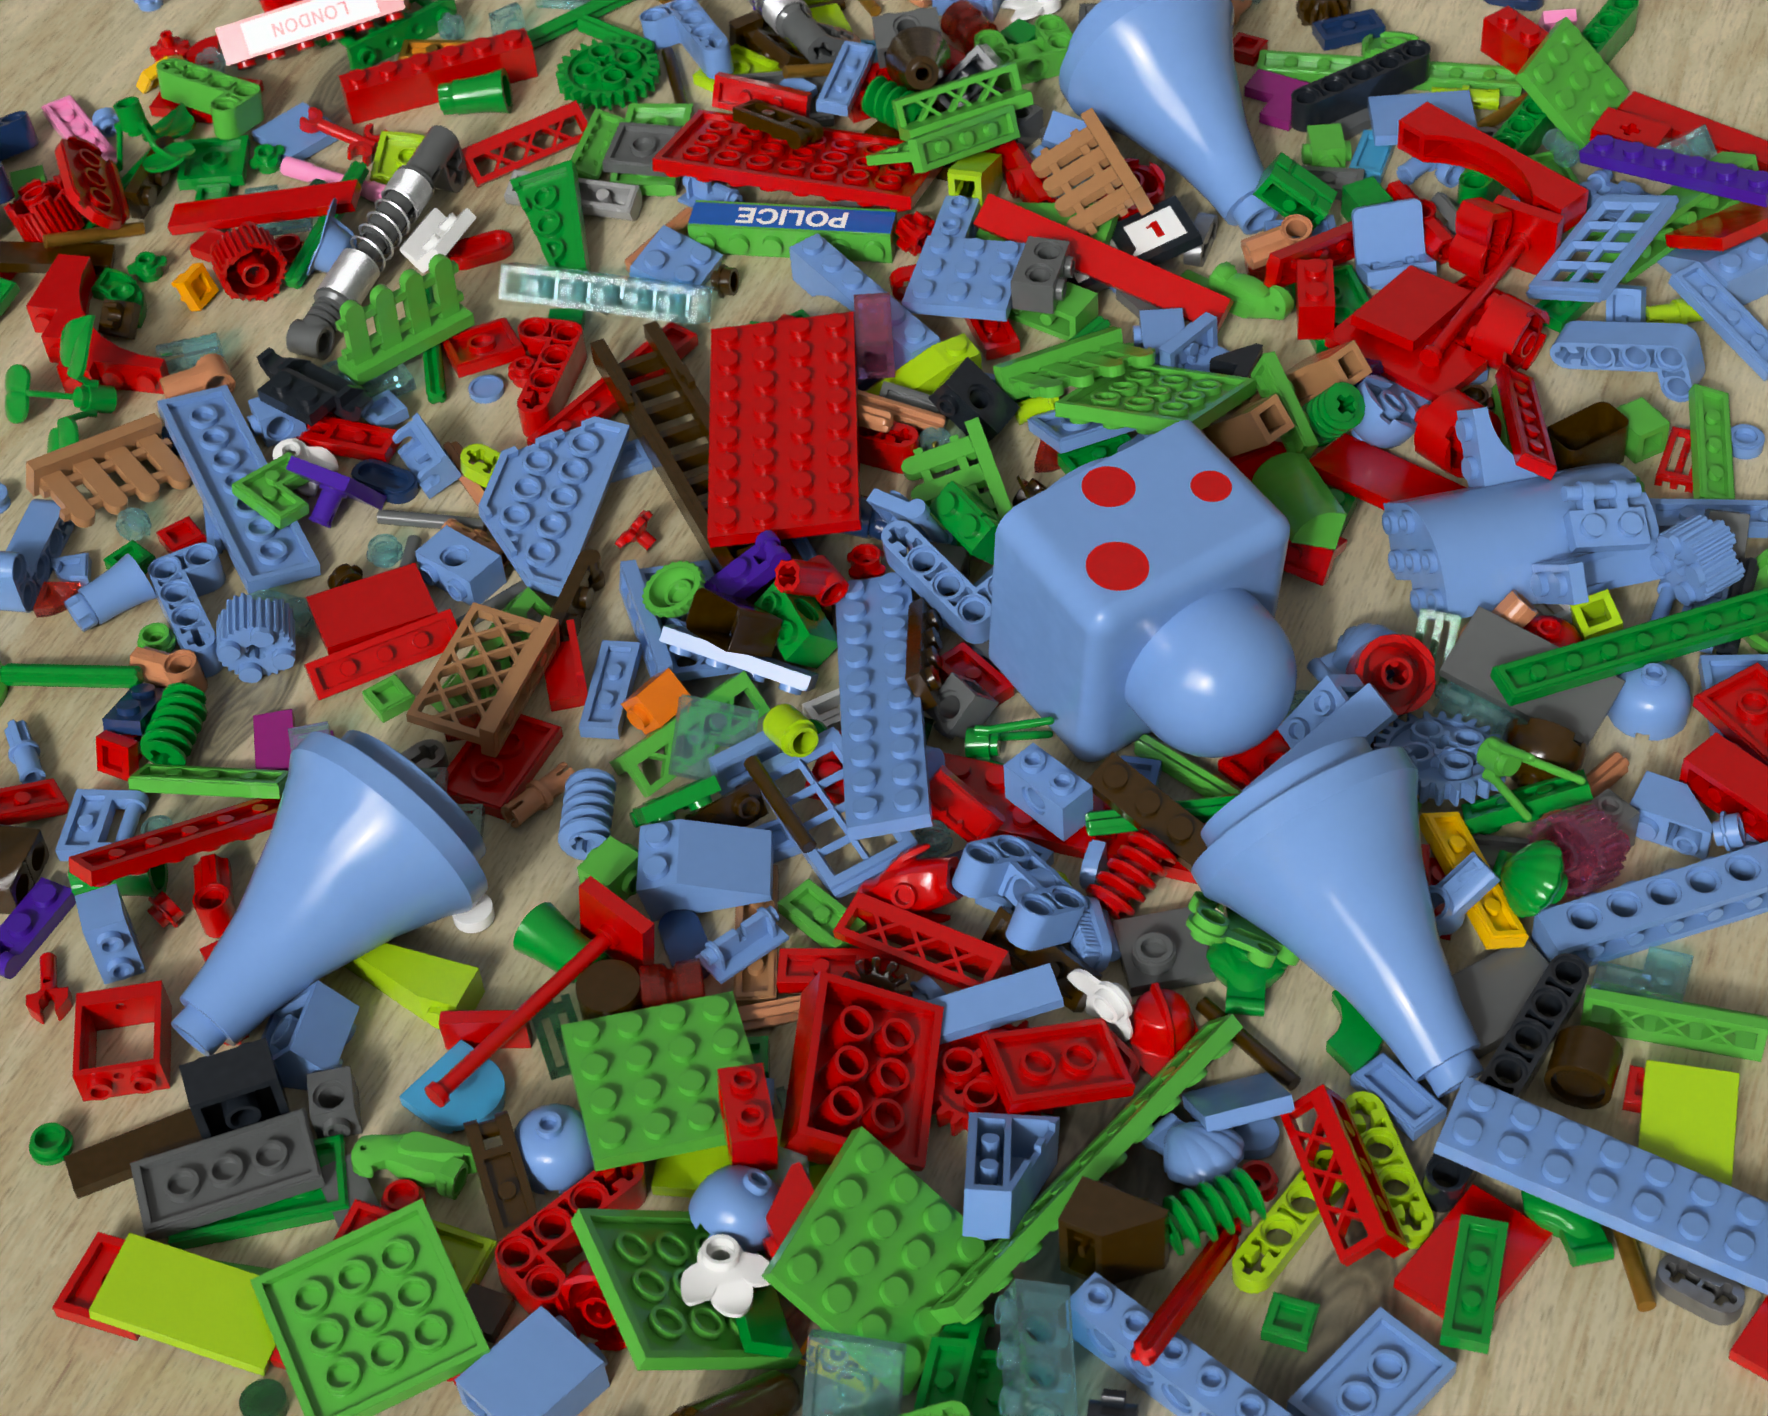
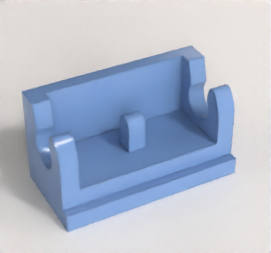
(426, 457)

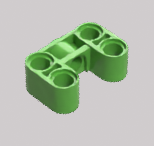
(1035, 58)

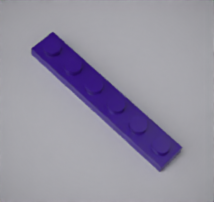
(1677, 169)

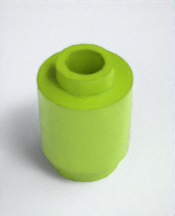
(790, 731)

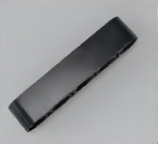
(1350, 87)

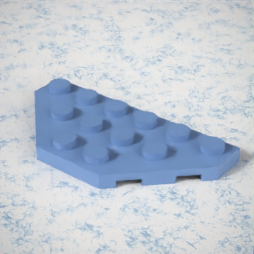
(549, 497)

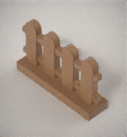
(1094, 188)
(96, 457)

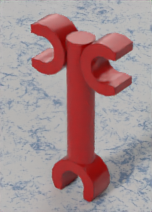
(359, 144)

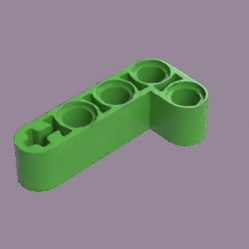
(231, 101)

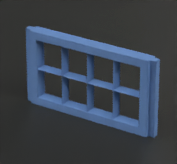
(1544, 286)
(851, 878)

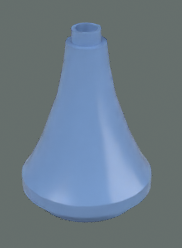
(1173, 88)
(350, 864)
(1339, 877)

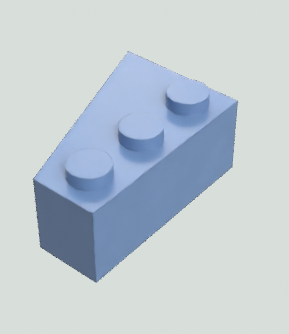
(1005, 1170)

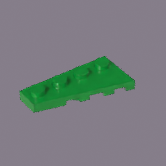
(556, 214)

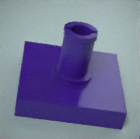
(334, 488)

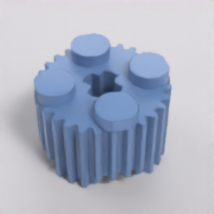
(1697, 558)
(255, 637)

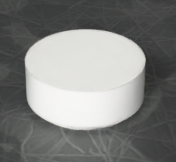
(478, 918)

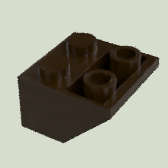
(1112, 1233)

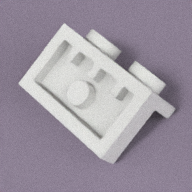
(435, 236)

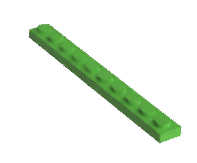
(1102, 1155)

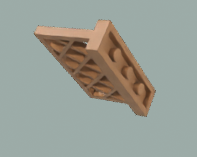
(517, 680)

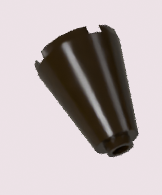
(916, 49)
(762, 1395)

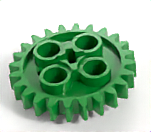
(608, 73)

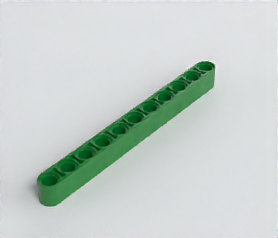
(1528, 123)

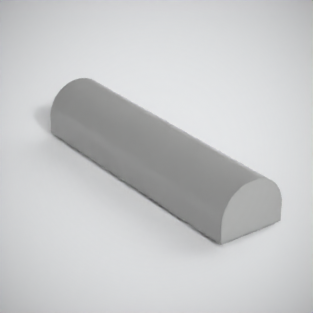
(597, 198)

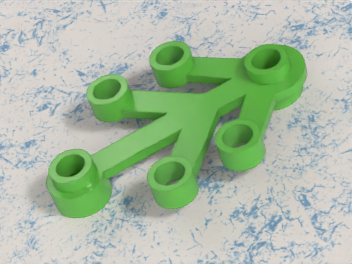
(1212, 927)

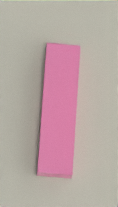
(72, 121)

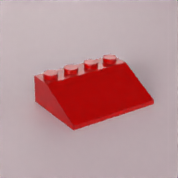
(863, 1063)

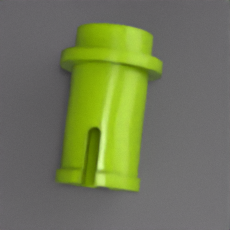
(1033, 407)

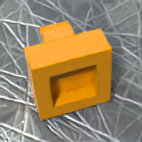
(195, 286)

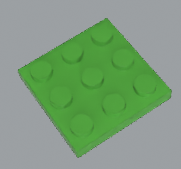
(1571, 82)

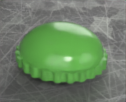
(673, 589)

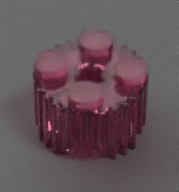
(1589, 846)

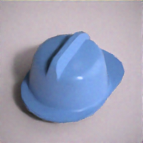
(333, 240)

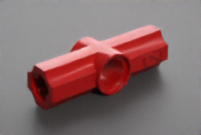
(1019, 175)
(1436, 235)

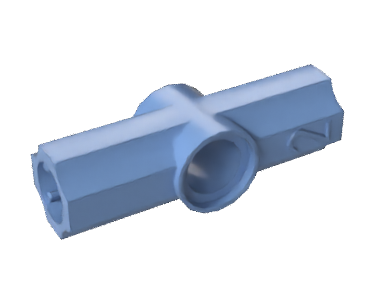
(1461, 891)

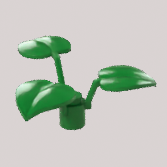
(175, 124)
(89, 397)

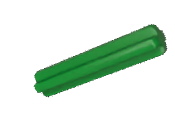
(600, 29)

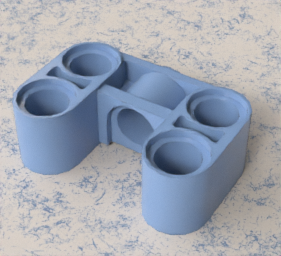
(1044, 902)

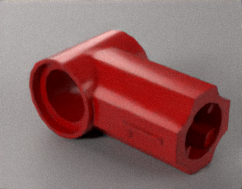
(811, 578)
(213, 894)

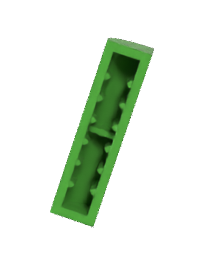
(1303, 498)

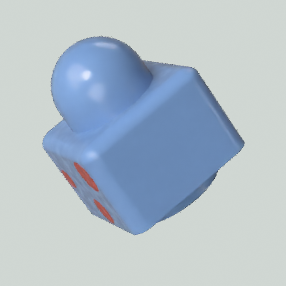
(1147, 602)

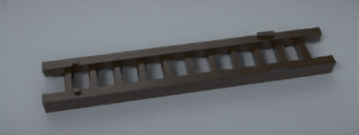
(658, 443)

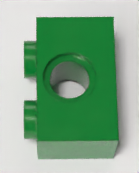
(805, 630)

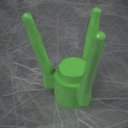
(1505, 760)

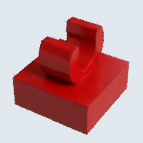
(117, 754)

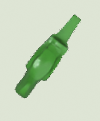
(1248, 293)
(416, 1157)

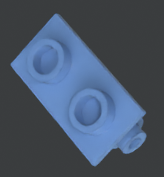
(706, 191)
(743, 946)

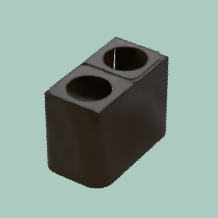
(1589, 437)
(716, 614)
(21, 863)

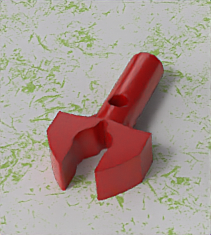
(49, 991)

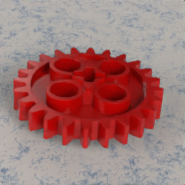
(961, 1091)

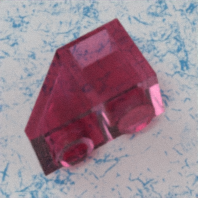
(874, 336)

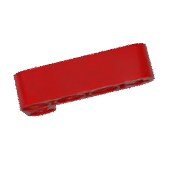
(559, 359)
(888, 449)
(605, 1189)

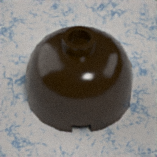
(1547, 742)

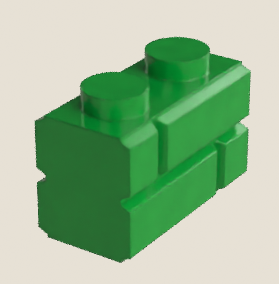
(1294, 190)
(967, 520)

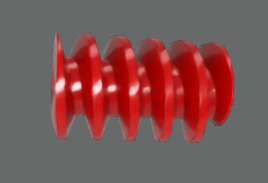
(1131, 873)

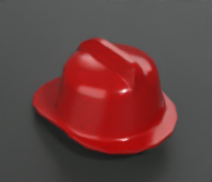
(1160, 1027)

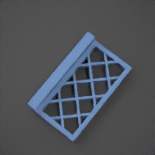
(649, 627)

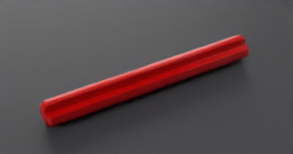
(1183, 1298)

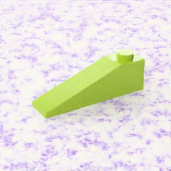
(933, 365)
(420, 980)

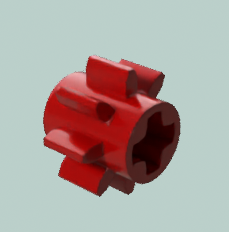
(913, 232)

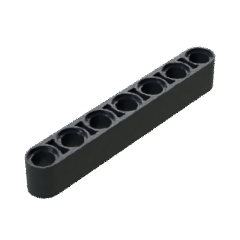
(1516, 1062)

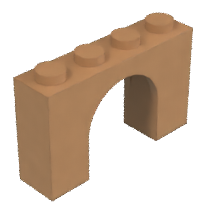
(1264, 420)

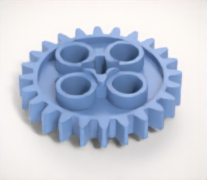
(1444, 754)

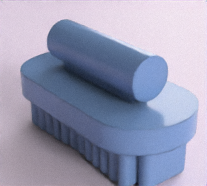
(1095, 937)

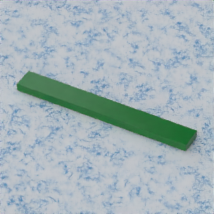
(1632, 648)

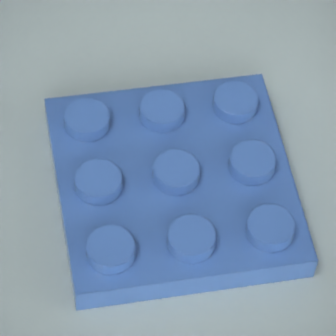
(963, 278)

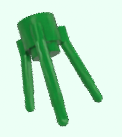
(985, 740)

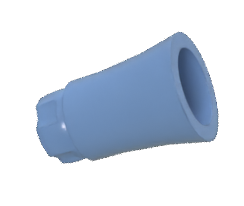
(110, 594)

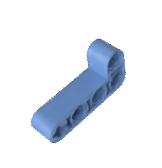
(692, 27)
(1662, 348)
(29, 554)
(938, 581)
(177, 584)

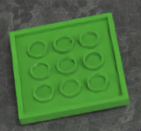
(1155, 398)
(652, 1077)
(874, 1252)
(640, 1271)
(371, 1317)

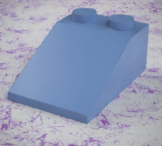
(1739, 269)
(703, 866)

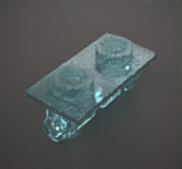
(1459, 700)

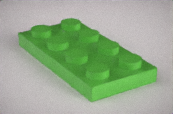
(659, 115)

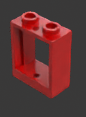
(100, 1011)

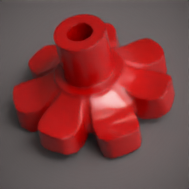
(169, 46)
(637, 532)

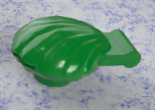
(1532, 877)
(1243, 979)
(1580, 1236)

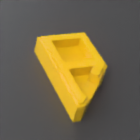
(149, 79)

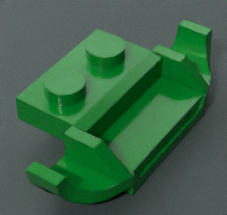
(962, 1369)

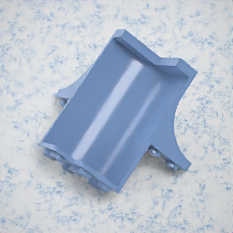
(1505, 533)

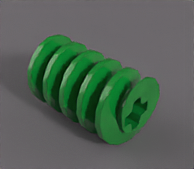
(878, 103)
(1335, 412)
(174, 725)
(1212, 1207)

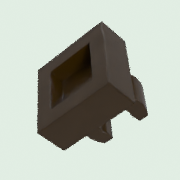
(743, 28)
(119, 318)

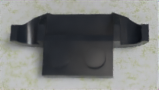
(309, 390)

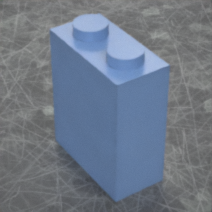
(535, 1372)

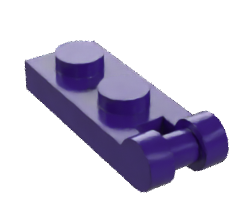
(750, 569)
(32, 924)

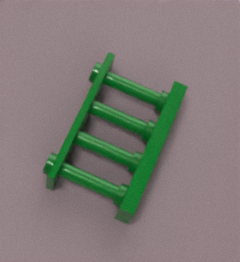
(388, 40)

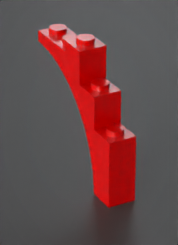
(66, 296)

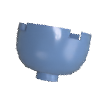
(1387, 418)
(1652, 702)
(553, 1147)
(735, 1204)

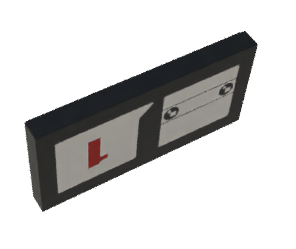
(1150, 237)

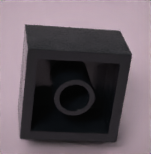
(234, 1088)

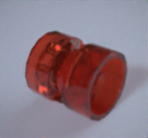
(963, 22)
(670, 985)

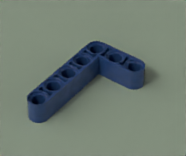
(15, 137)

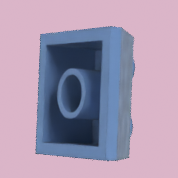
(310, 1033)

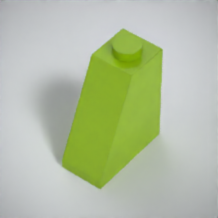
(976, 176)

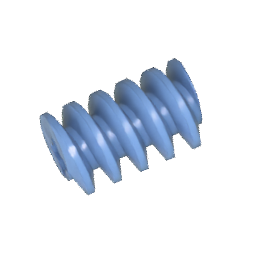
(586, 811)

